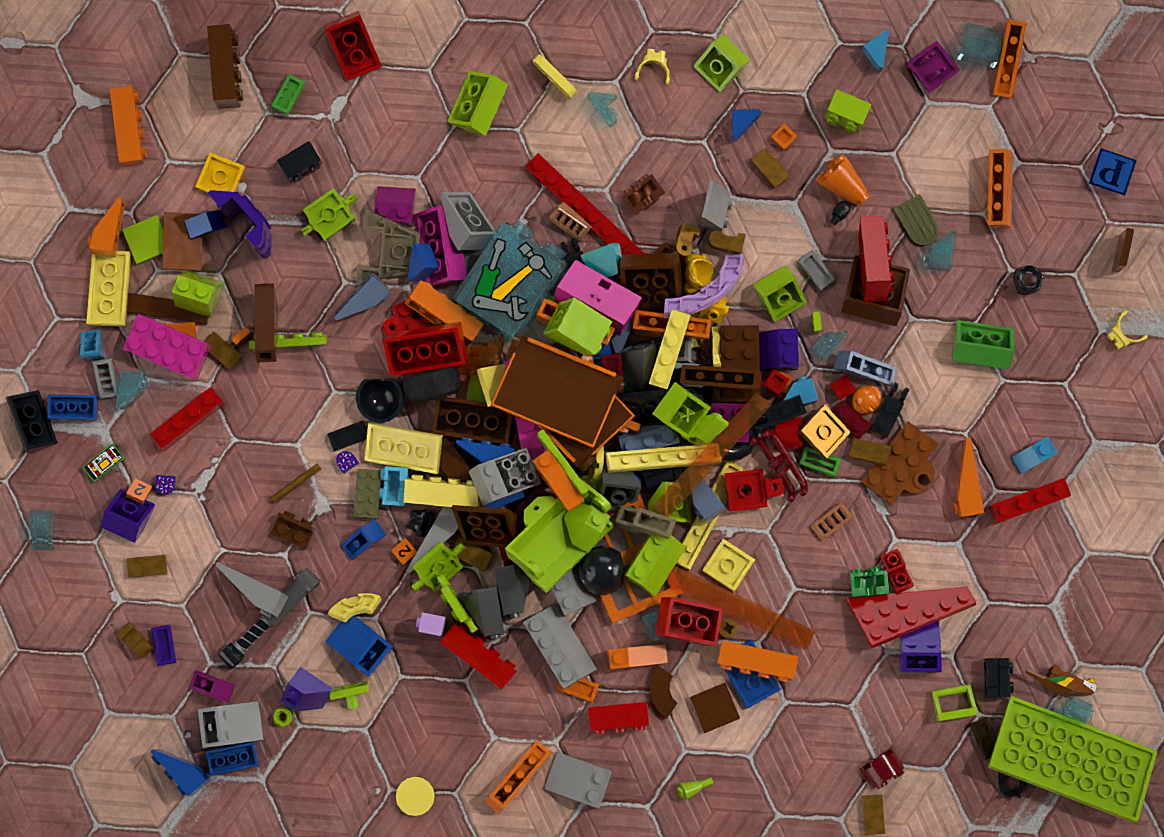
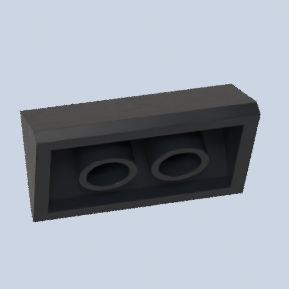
(31, 421)

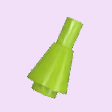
(689, 789)

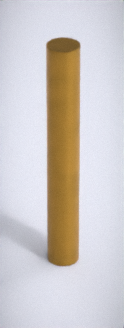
(295, 483)

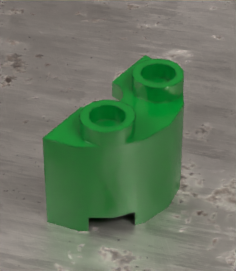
(868, 583)

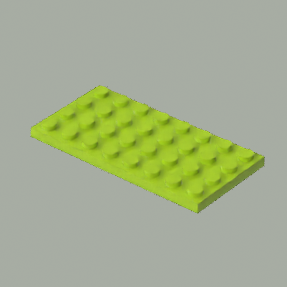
(1073, 759)

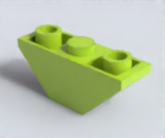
(708, 429)

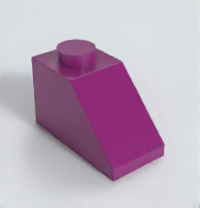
(212, 686)

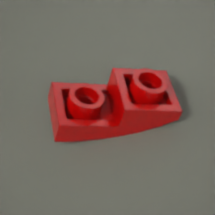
(897, 571)

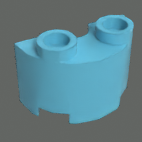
(394, 485)

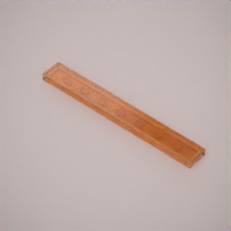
(711, 455)
(740, 607)

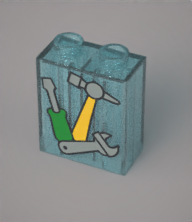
(511, 280)

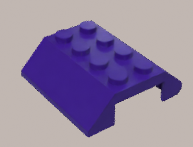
(232, 205)

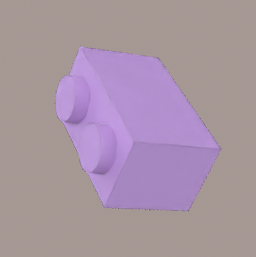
(431, 624)

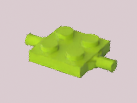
(329, 214)
(437, 562)
(451, 598)

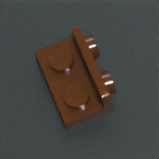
(293, 530)

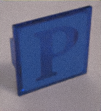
(1112, 171)

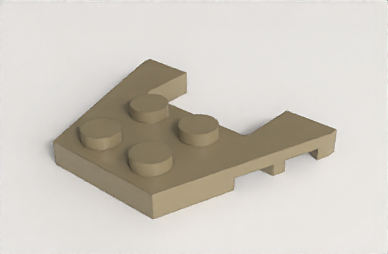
(395, 247)

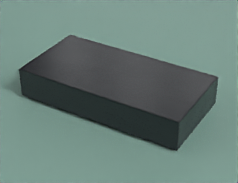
(348, 436)

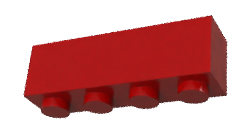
(187, 419)
(1030, 501)

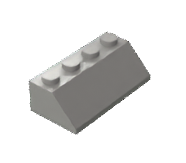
(571, 592)
(560, 646)

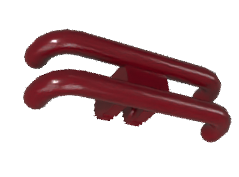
(781, 463)

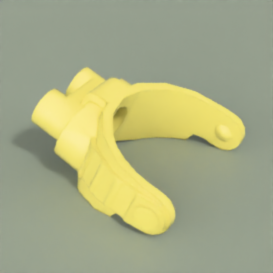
(654, 58)
(1117, 335)

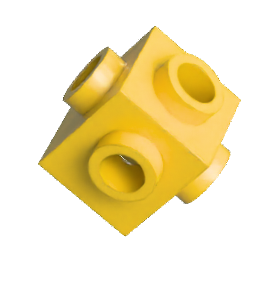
(716, 311)

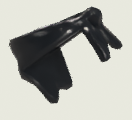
(1017, 279)
(421, 522)
(1007, 793)

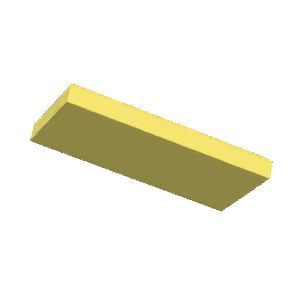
(109, 290)
(403, 448)

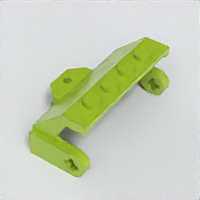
(544, 545)

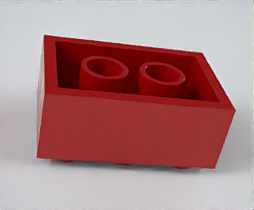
(689, 621)
(618, 717)

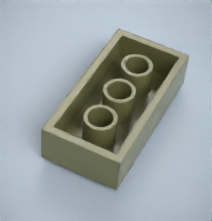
(367, 493)

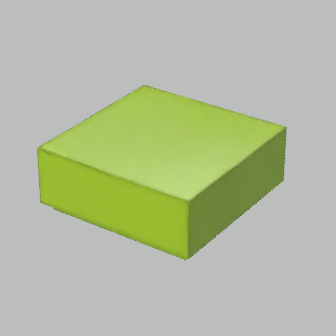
(816, 322)

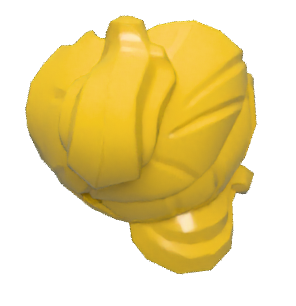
(697, 274)

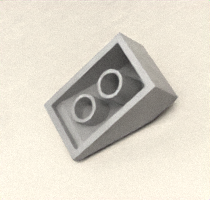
(715, 208)
(466, 221)
(578, 780)

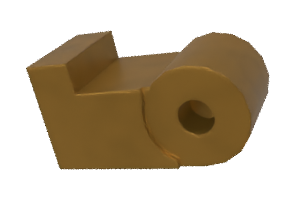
(685, 235)
(730, 244)
(135, 640)

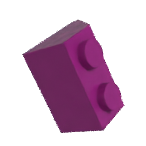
(396, 204)

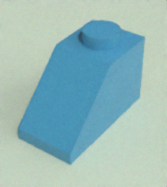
(805, 388)
(1034, 455)

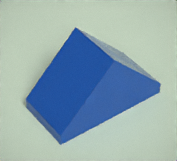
(742, 120)
(205, 223)
(422, 262)

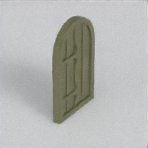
(917, 221)

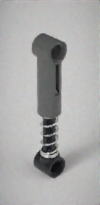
(296, 591)

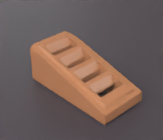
(568, 212)
(843, 509)

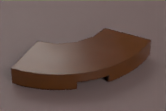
(661, 692)

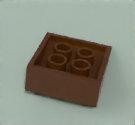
(652, 278)
(880, 311)
(487, 525)

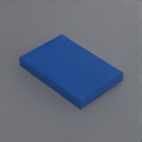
(752, 687)

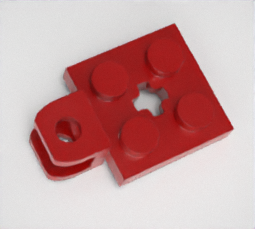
(403, 320)
(760, 489)

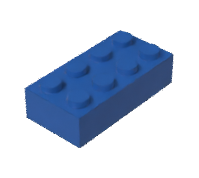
(72, 407)
(232, 758)

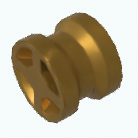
(728, 626)

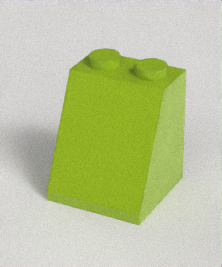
(197, 293)
(578, 327)

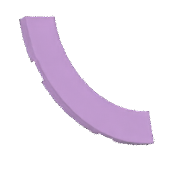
(712, 292)

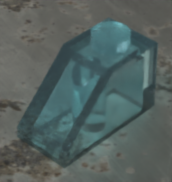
(941, 253)
(130, 387)
(42, 529)
(1078, 709)

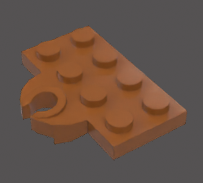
(905, 464)

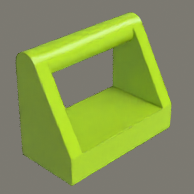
(941, 716)

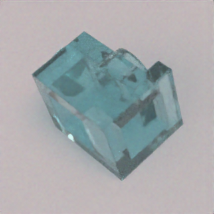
(647, 621)

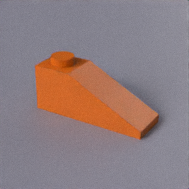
(107, 232)
(558, 480)
(637, 656)

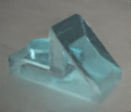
(601, 102)

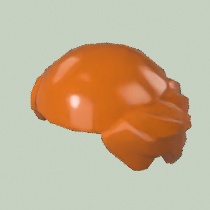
(866, 399)

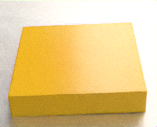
(220, 174)

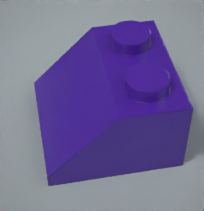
(778, 349)
(126, 516)
(305, 692)

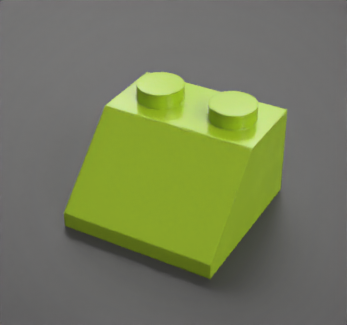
(721, 63)
(780, 293)

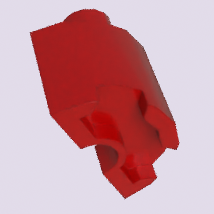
(788, 434)

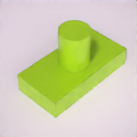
(350, 693)

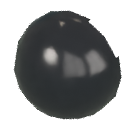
(379, 399)
(601, 570)

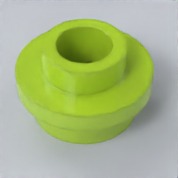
(276, 714)

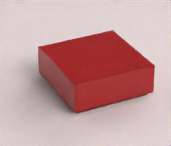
(776, 382)
(842, 387)

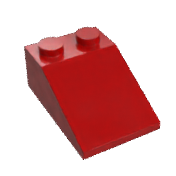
(352, 45)

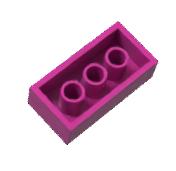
(167, 346)

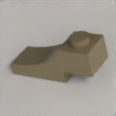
(644, 522)

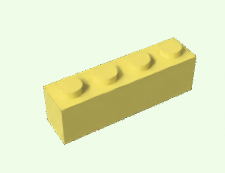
(669, 349)
(440, 492)

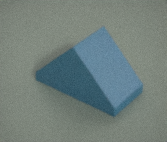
(876, 50)
(91, 345)

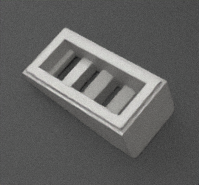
(112, 376)

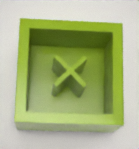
(847, 111)
(681, 410)

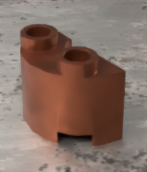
(643, 195)

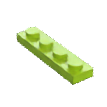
(296, 340)

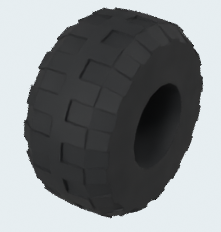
(431, 384)

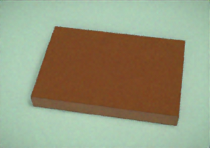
(178, 248)

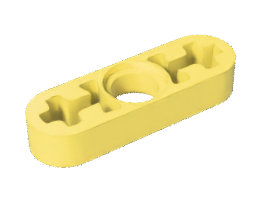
(554, 76)

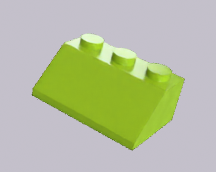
(477, 102)
(654, 562)

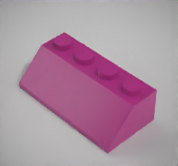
(451, 261)

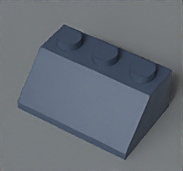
(648, 438)

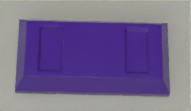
(163, 645)

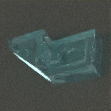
(827, 344)

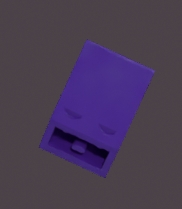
(921, 650)

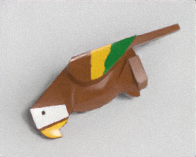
(1064, 682)

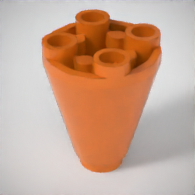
(843, 180)

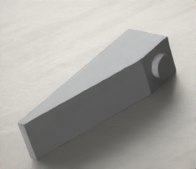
(442, 530)
(262, 596)

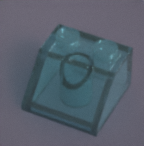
(980, 45)

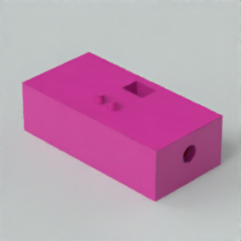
(599, 294)

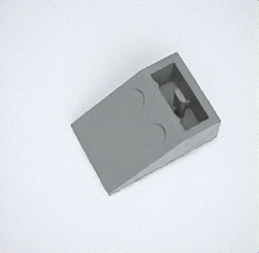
(504, 477)
(230, 724)

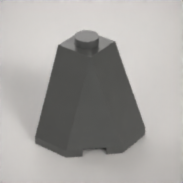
(638, 365)
(618, 487)
(513, 589)
(485, 610)

